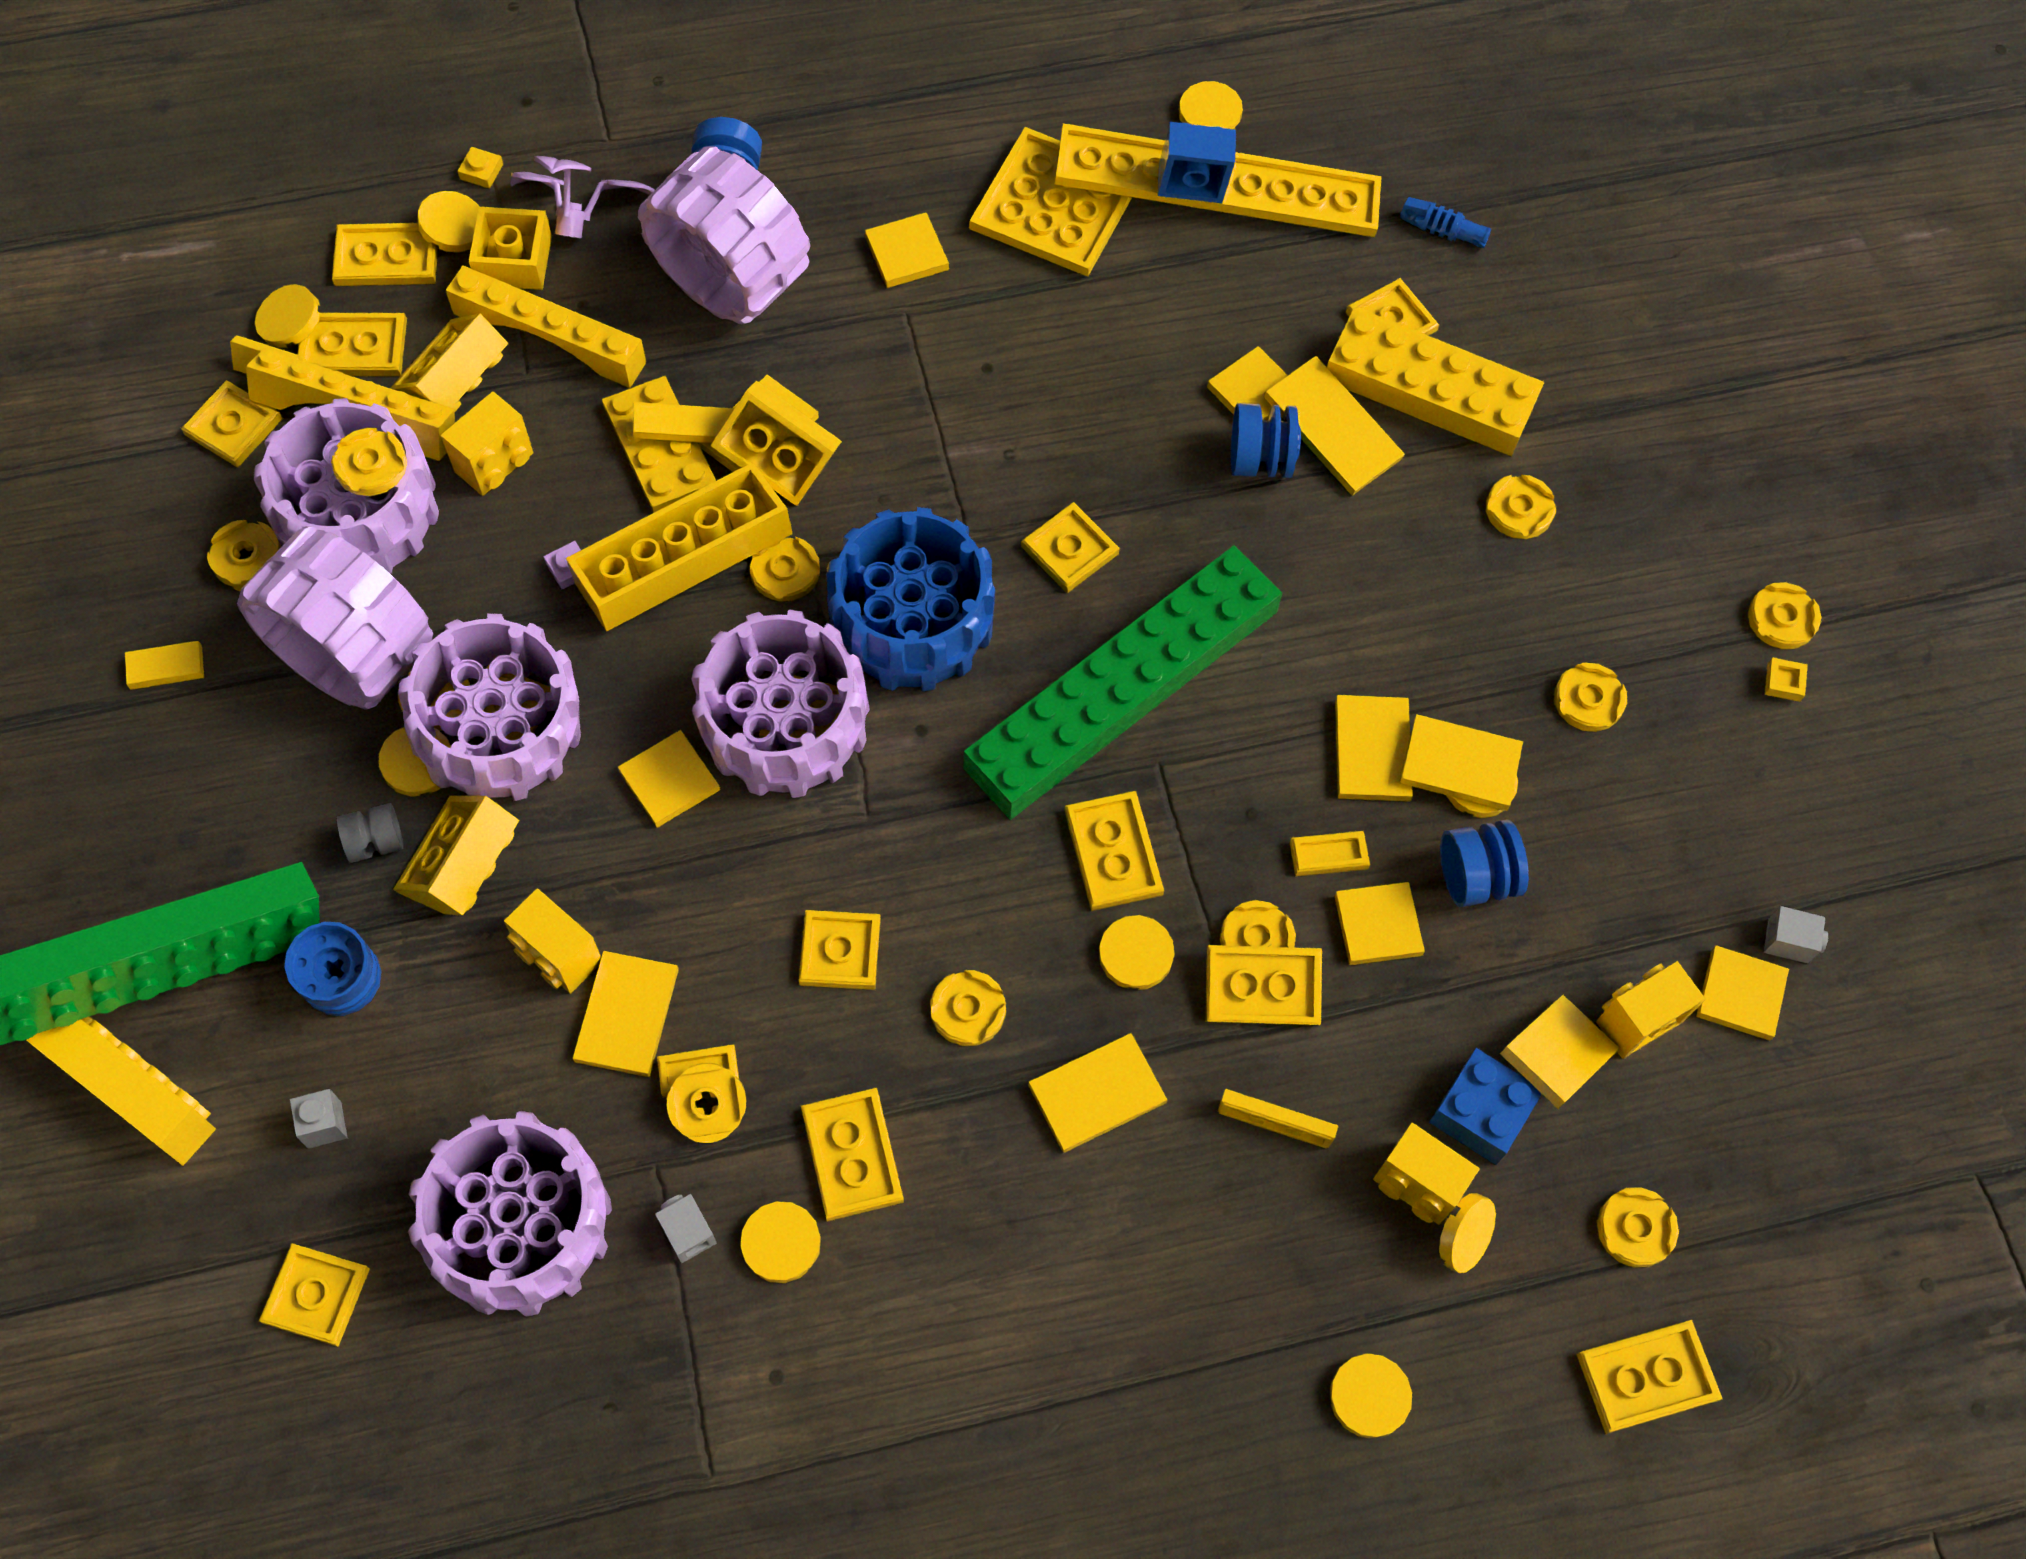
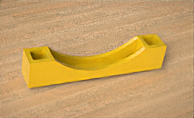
(601, 347)
(287, 381)

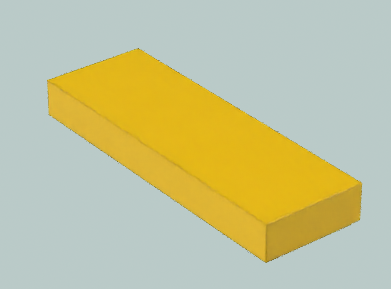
(678, 422)
(1277, 1119)

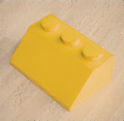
(453, 361)
(778, 440)
(457, 854)

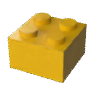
(511, 246)
(487, 443)
(552, 941)
(1649, 1008)
(1425, 1175)

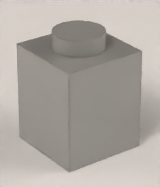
(1795, 935)
(318, 1118)
(685, 1227)

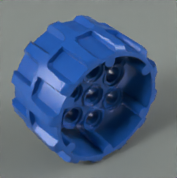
(880, 555)

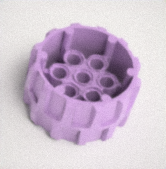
(724, 234)
(303, 454)
(335, 617)
(757, 648)
(508, 650)
(452, 1176)

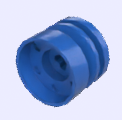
(729, 136)
(1264, 440)
(1484, 863)
(320, 952)

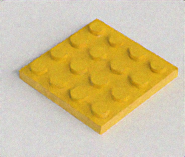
(1042, 217)

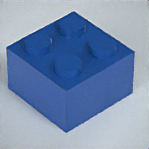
(1196, 162)
(1486, 1106)

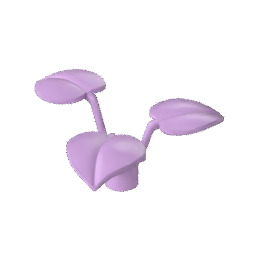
(569, 214)

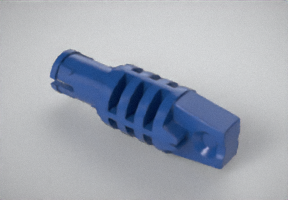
(1437, 219)

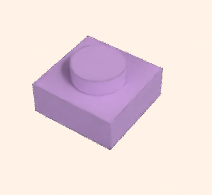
(558, 565)

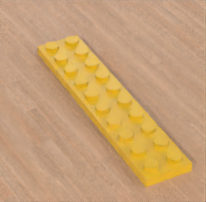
(1256, 187)

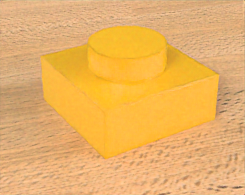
(480, 167)
(1786, 679)

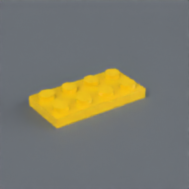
(663, 467)

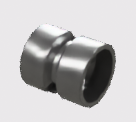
(370, 832)

